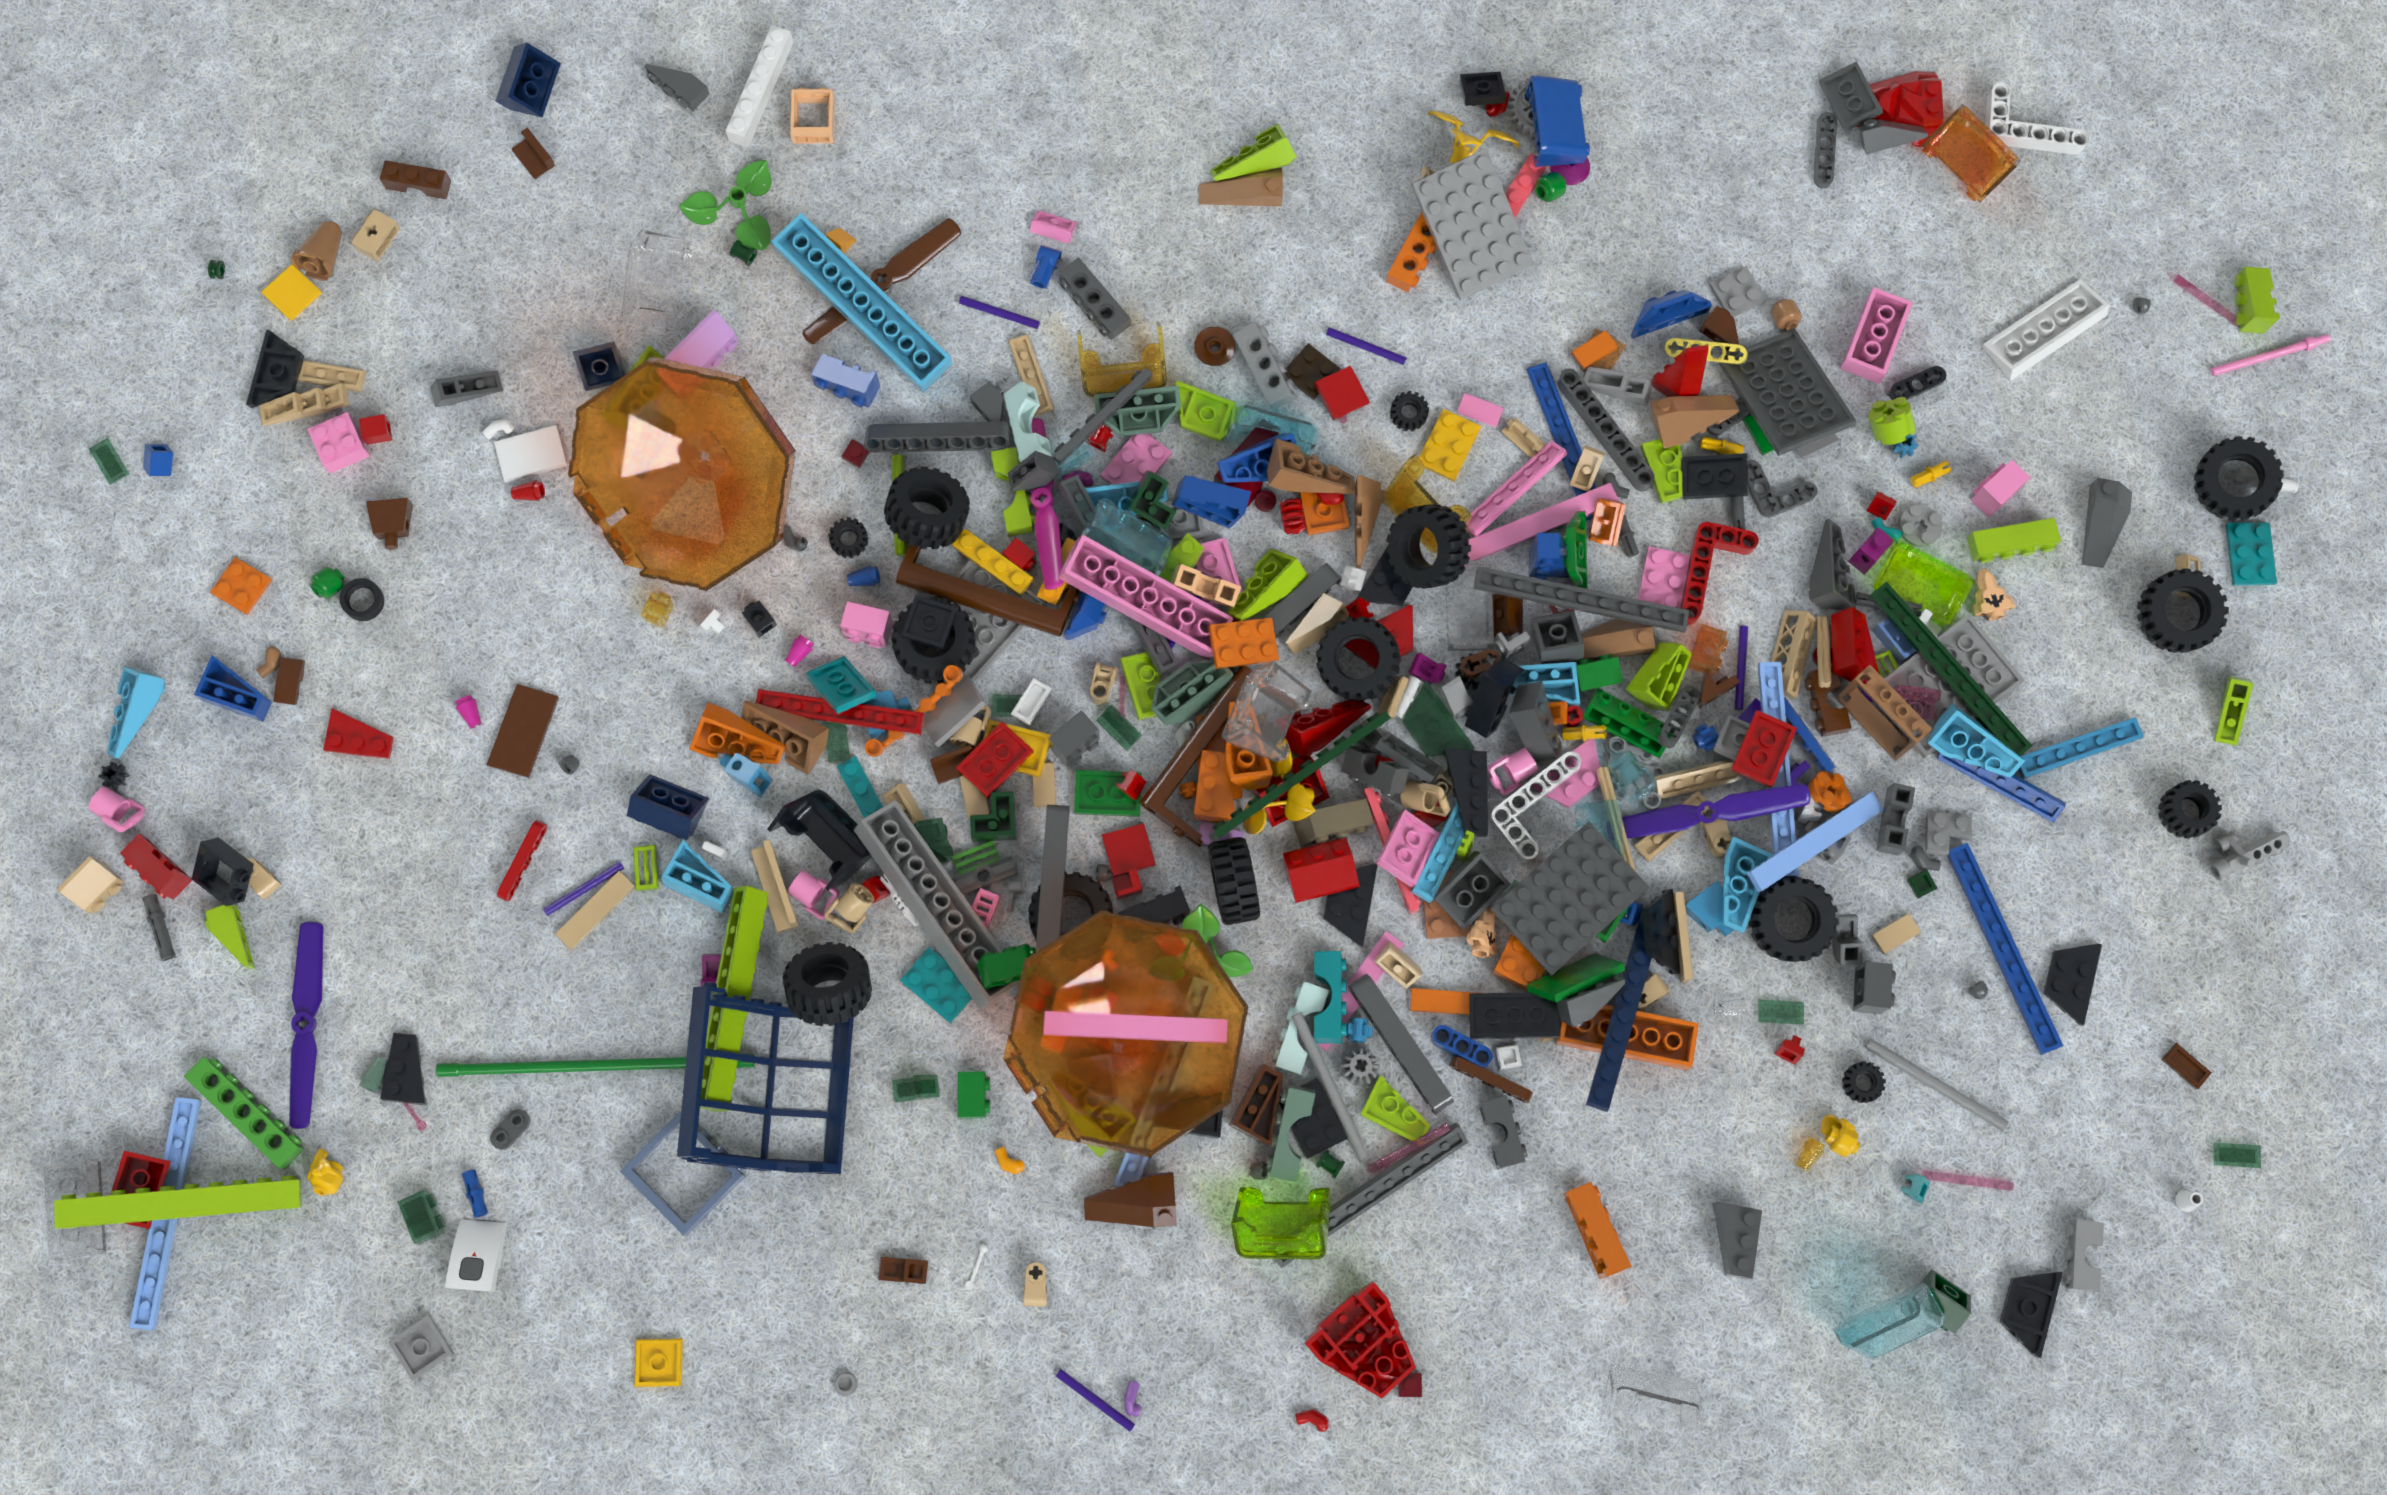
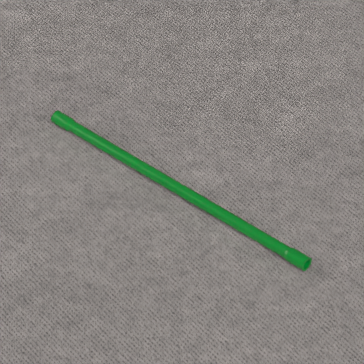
(457, 1069)

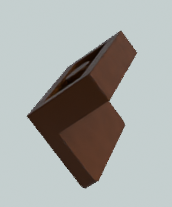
(533, 155)
(1507, 615)
(945, 765)

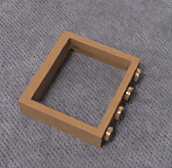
(1892, 704)

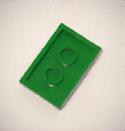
(1099, 795)

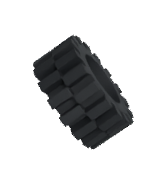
(1409, 399)
(839, 529)
(1876, 1078)

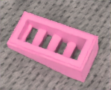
(992, 908)

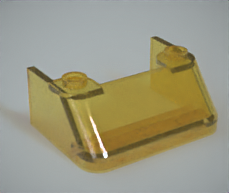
(1109, 378)

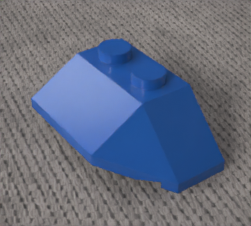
(1669, 310)
(1086, 616)

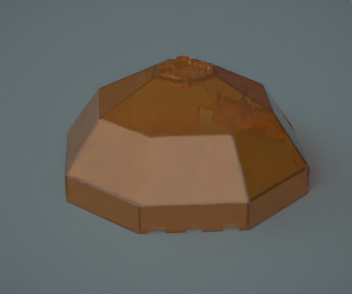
(685, 515)
(1152, 1088)

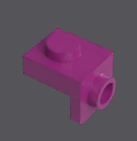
(1427, 669)
(710, 967)

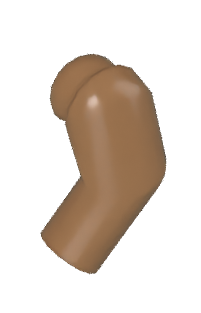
(272, 661)

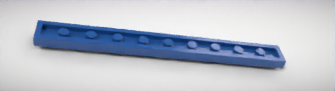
(2004, 949)

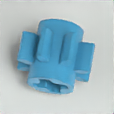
(1906, 449)
(1359, 1030)

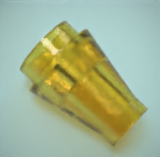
(1810, 1153)

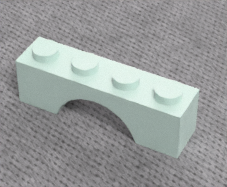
(1021, 405)
(1292, 1056)

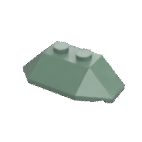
(1144, 413)
(1189, 691)

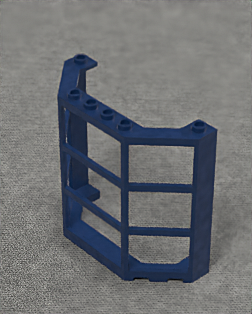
(711, 995)

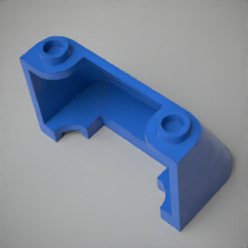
(1557, 121)

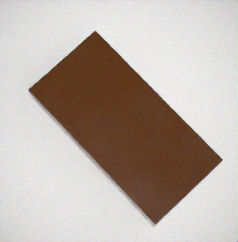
(2186, 1066)

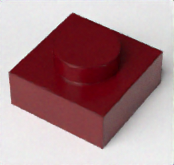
(855, 453)
(1411, 1386)

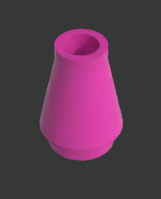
(799, 650)
(468, 710)

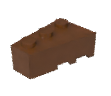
(1259, 1106)

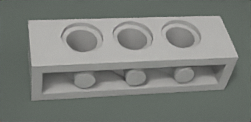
(1247, 339)

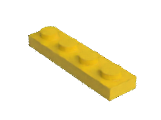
(992, 562)

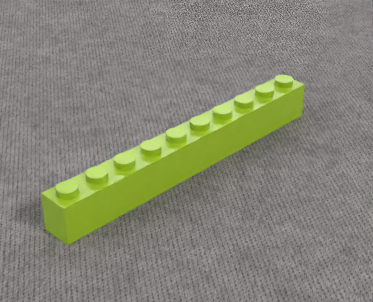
(735, 976)
(176, 1204)

